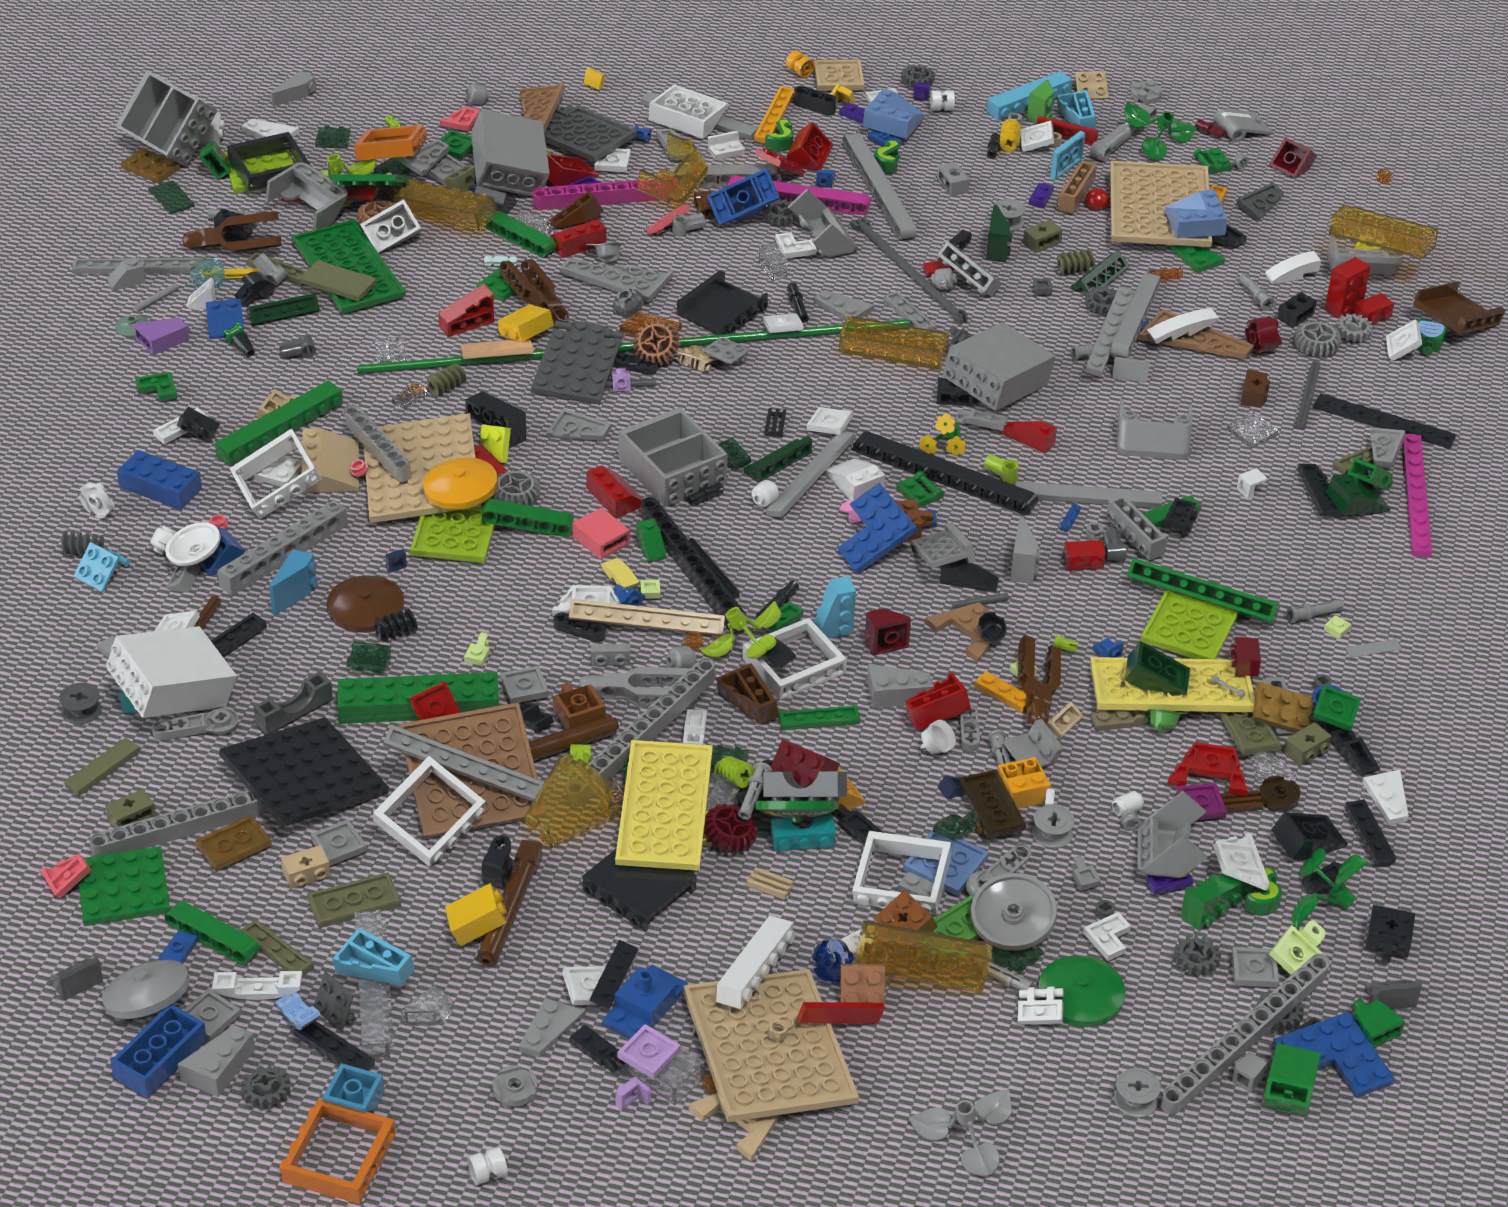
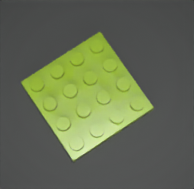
(257, 165)
(453, 536)
(1189, 626)

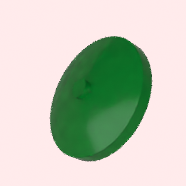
(1091, 989)

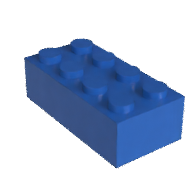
(159, 479)
(158, 1049)

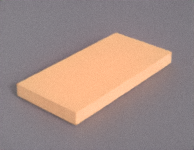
(496, 348)

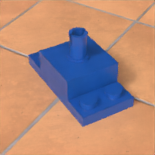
(743, 198)
(643, 1000)

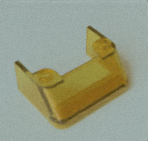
(678, 185)

